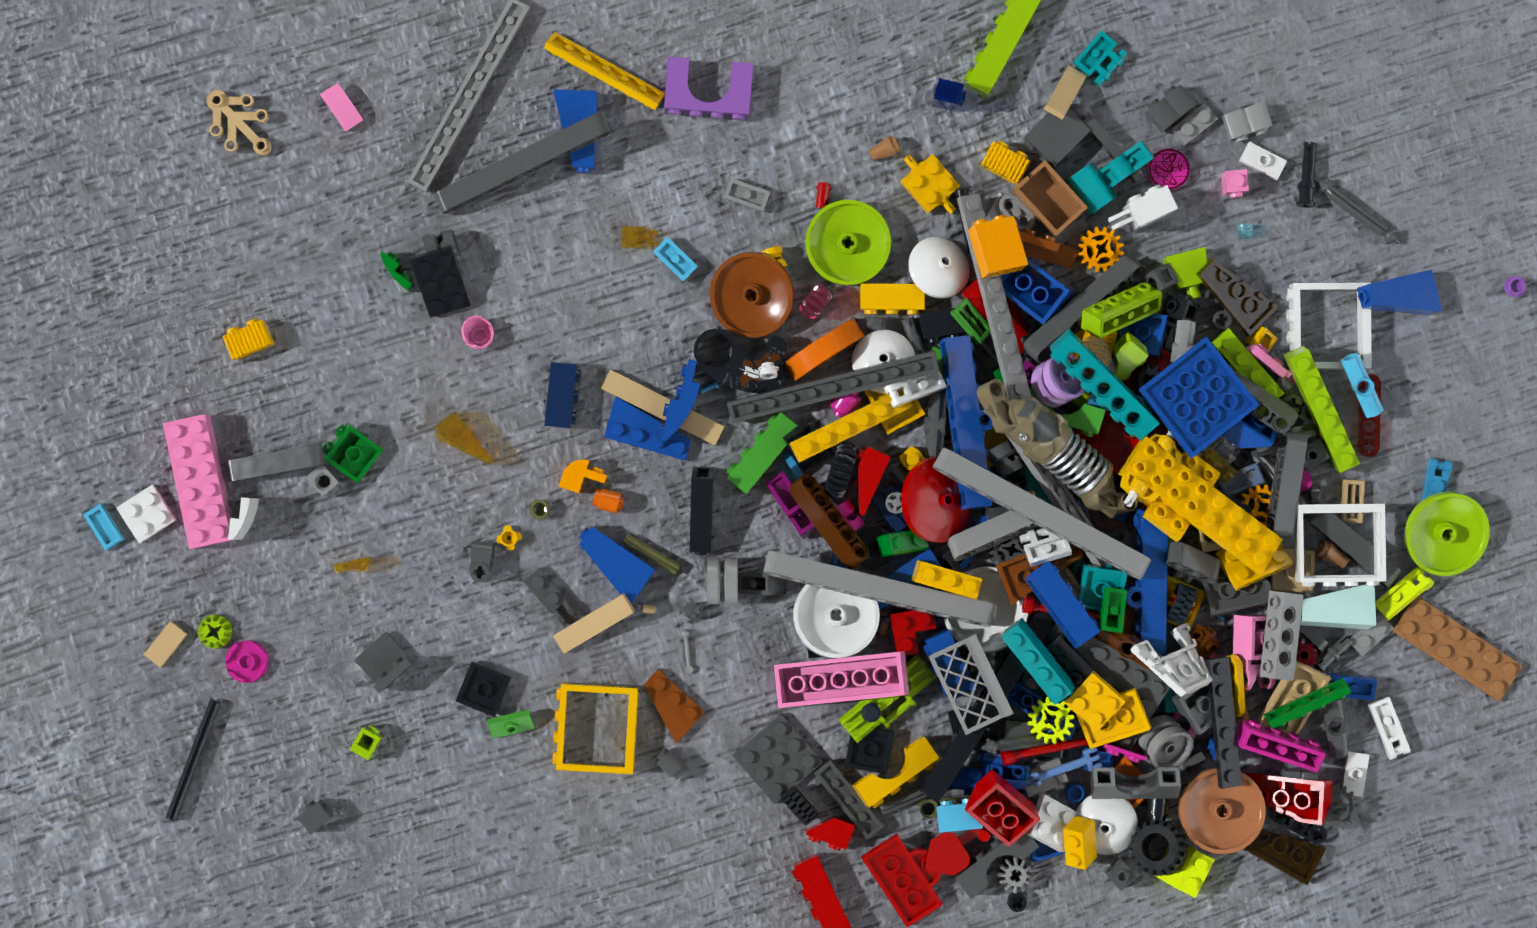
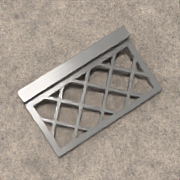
(988, 676)

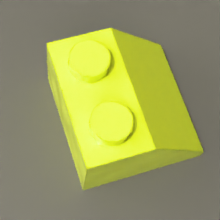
(1192, 873)

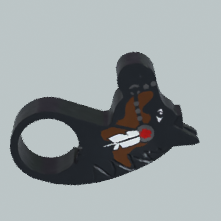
(743, 372)

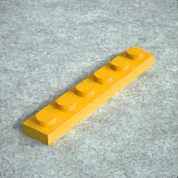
(604, 70)
(846, 427)

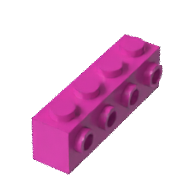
(1280, 745)

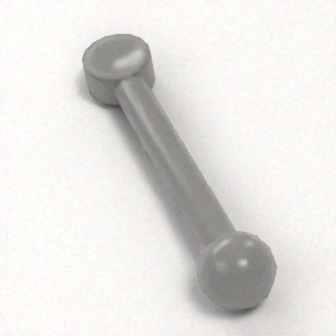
(689, 668)

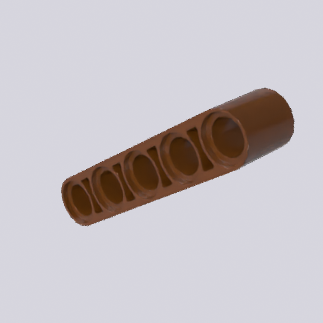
(829, 521)

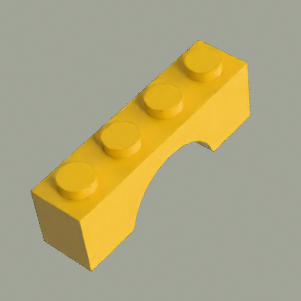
(918, 756)

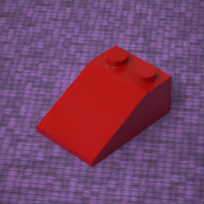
(869, 472)

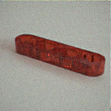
(1376, 420)

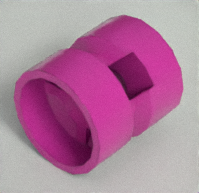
(847, 510)

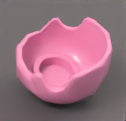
(477, 332)

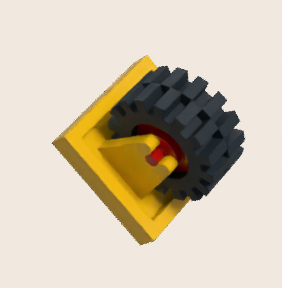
(1182, 602)

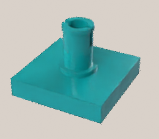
(1094, 581)

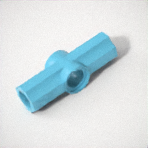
(1357, 373)

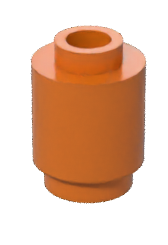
(608, 500)

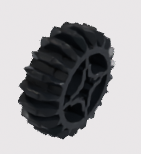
(841, 469)

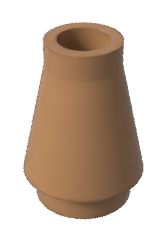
(886, 148)
(1330, 553)

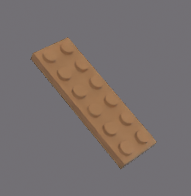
(1457, 648)

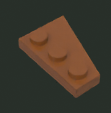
(673, 705)

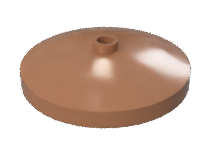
(1225, 830)

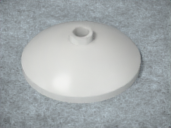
(931, 274)
(877, 344)
(1117, 815)

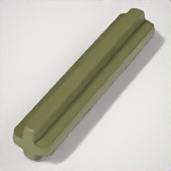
(651, 554)

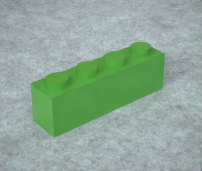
(761, 454)

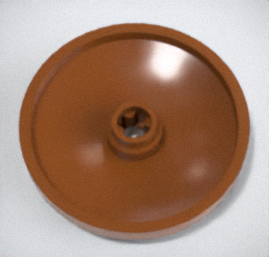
(733, 298)

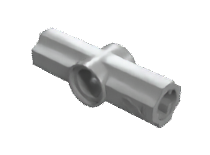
(1183, 338)

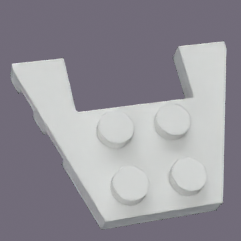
(1179, 670)

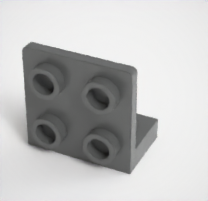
(384, 661)

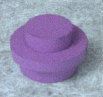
(1515, 286)

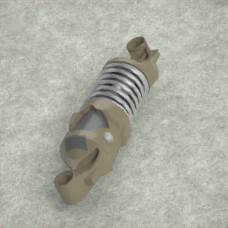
(1052, 443)

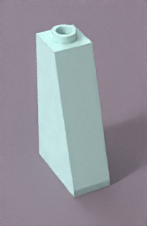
(1341, 609)

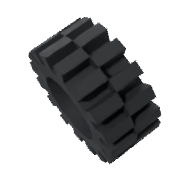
(799, 805)

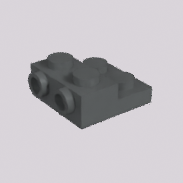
(1195, 708)

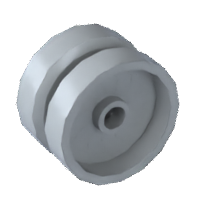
(721, 581)
(1166, 742)

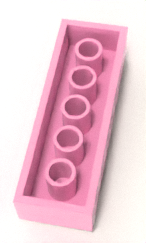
(199, 480)
(841, 679)

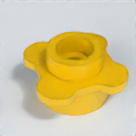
(515, 536)

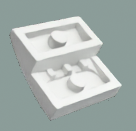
(241, 525)

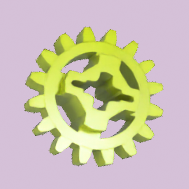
(1042, 726)

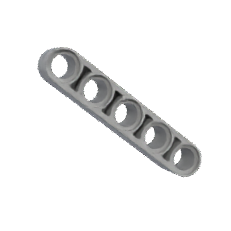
(988, 534)

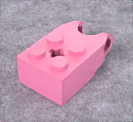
(1248, 646)

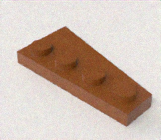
(1017, 569)

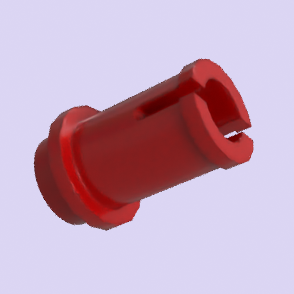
(823, 193)

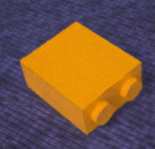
(997, 246)

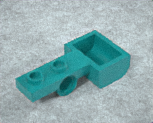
(1096, 185)

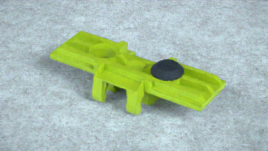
(867, 713)

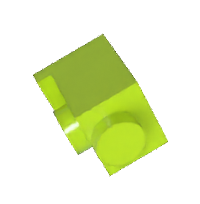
(361, 747)

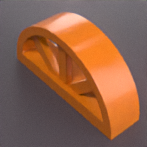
(823, 349)

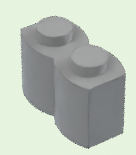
(1247, 121)

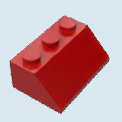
(1001, 808)

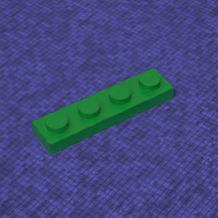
(1312, 701)

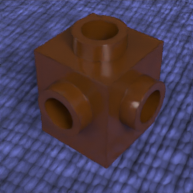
(1206, 641)

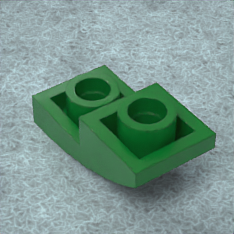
(393, 267)

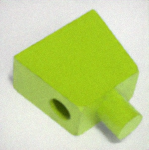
(1185, 268)

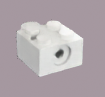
(1144, 210)

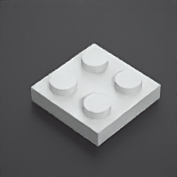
(146, 514)
(1053, 819)

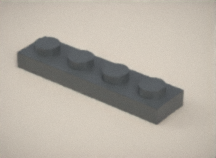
(848, 799)

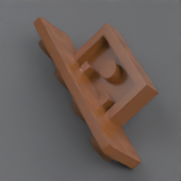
(1047, 249)

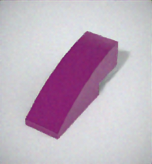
(779, 487)

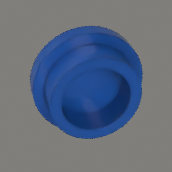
(1074, 792)

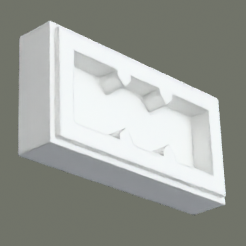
(1262, 161)
(1355, 772)

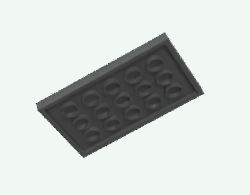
(1119, 673)

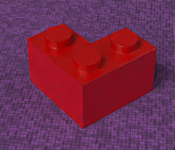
(904, 626)

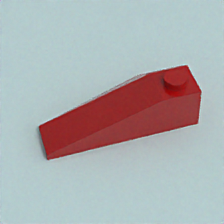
(1297, 797)

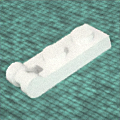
(915, 388)
(1389, 727)

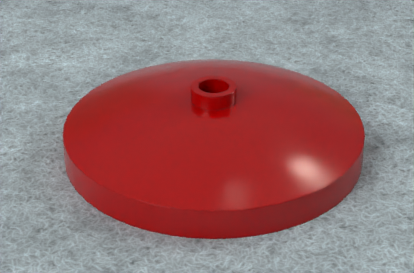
(932, 503)

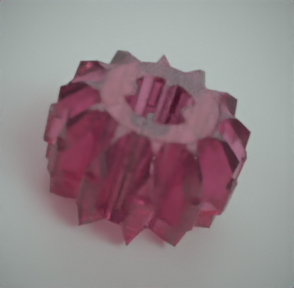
(815, 301)

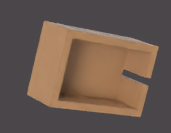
(1049, 199)

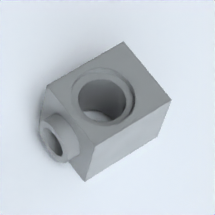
(315, 479)

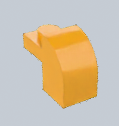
(575, 473)

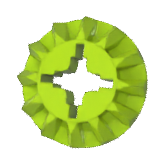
(224, 633)

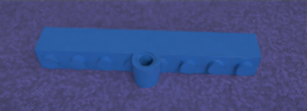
(965, 411)
(1151, 591)

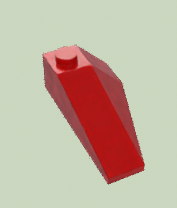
(973, 294)

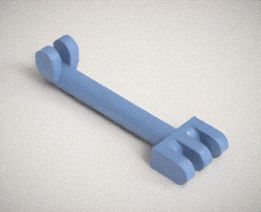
(1036, 777)

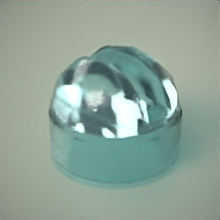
(1245, 230)

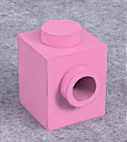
(1234, 183)

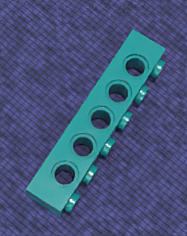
(1070, 343)

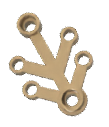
(236, 120)

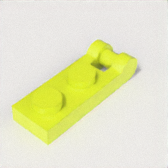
(1403, 593)

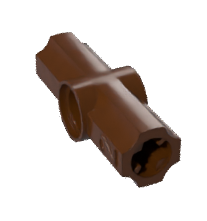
(1117, 641)

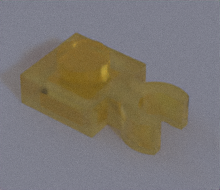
(635, 237)
(1218, 463)
(358, 564)

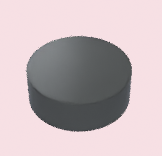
(1314, 495)

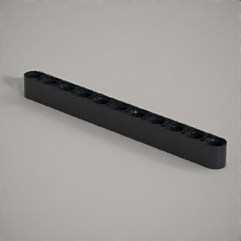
(961, 744)

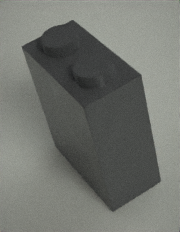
(1055, 137)

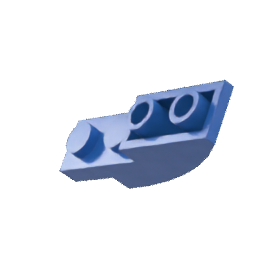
(679, 410)
(1025, 698)
(968, 777)

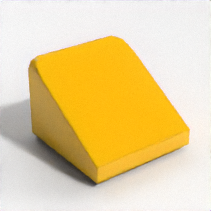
(1263, 337)

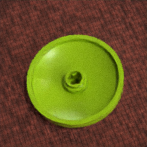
(851, 222)
(1446, 533)

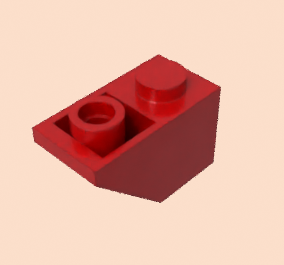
(832, 831)

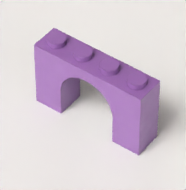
(734, 103)

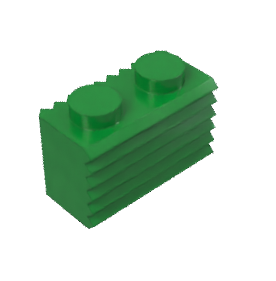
(900, 543)

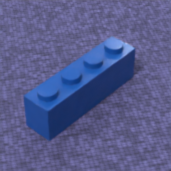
(1062, 604)

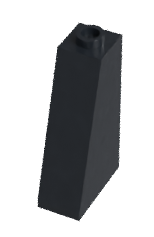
(701, 510)

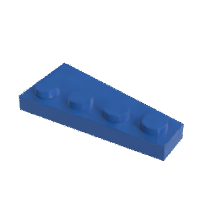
(640, 430)

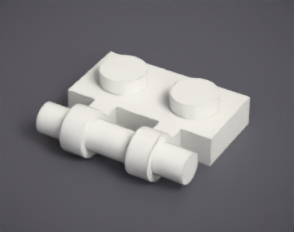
(1045, 549)

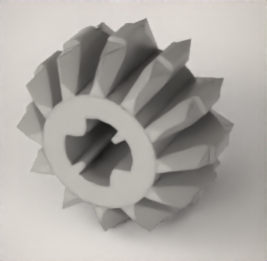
(1007, 873)

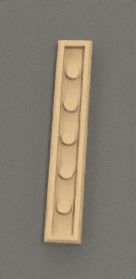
(654, 404)

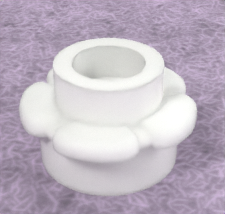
(768, 370)

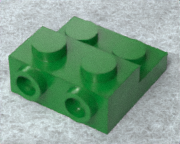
(351, 452)

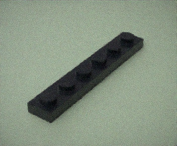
(1223, 723)

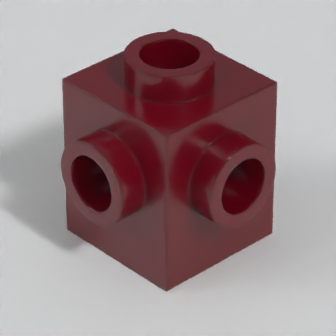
(1310, 652)

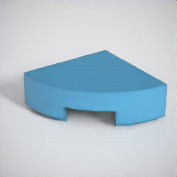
(793, 464)

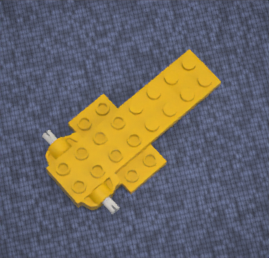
(1183, 493)

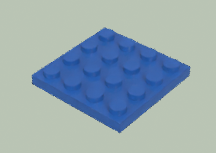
(1198, 397)

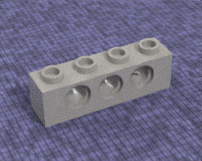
(1281, 635)

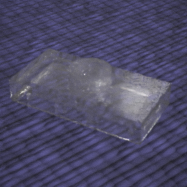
(1100, 349)

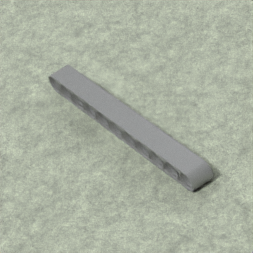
(1042, 513)
(879, 589)

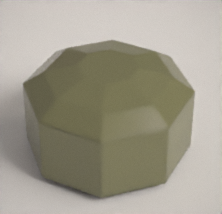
(539, 509)

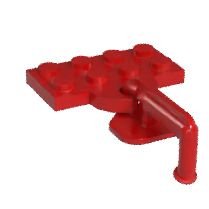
(906, 879)

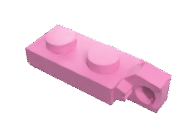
(1274, 364)

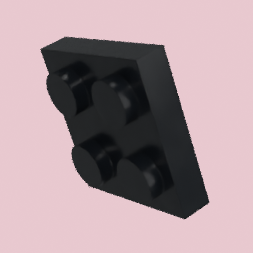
(483, 689)
(871, 752)

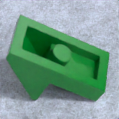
(1113, 610)

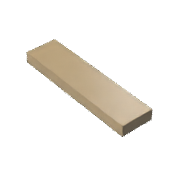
(594, 623)

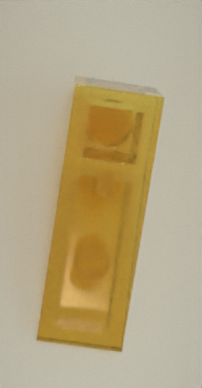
(458, 435)

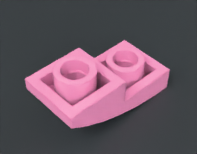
(341, 107)

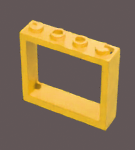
(560, 717)

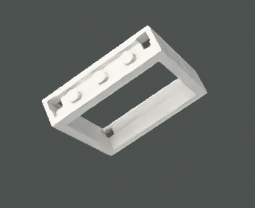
(1293, 316)
(1350, 580)

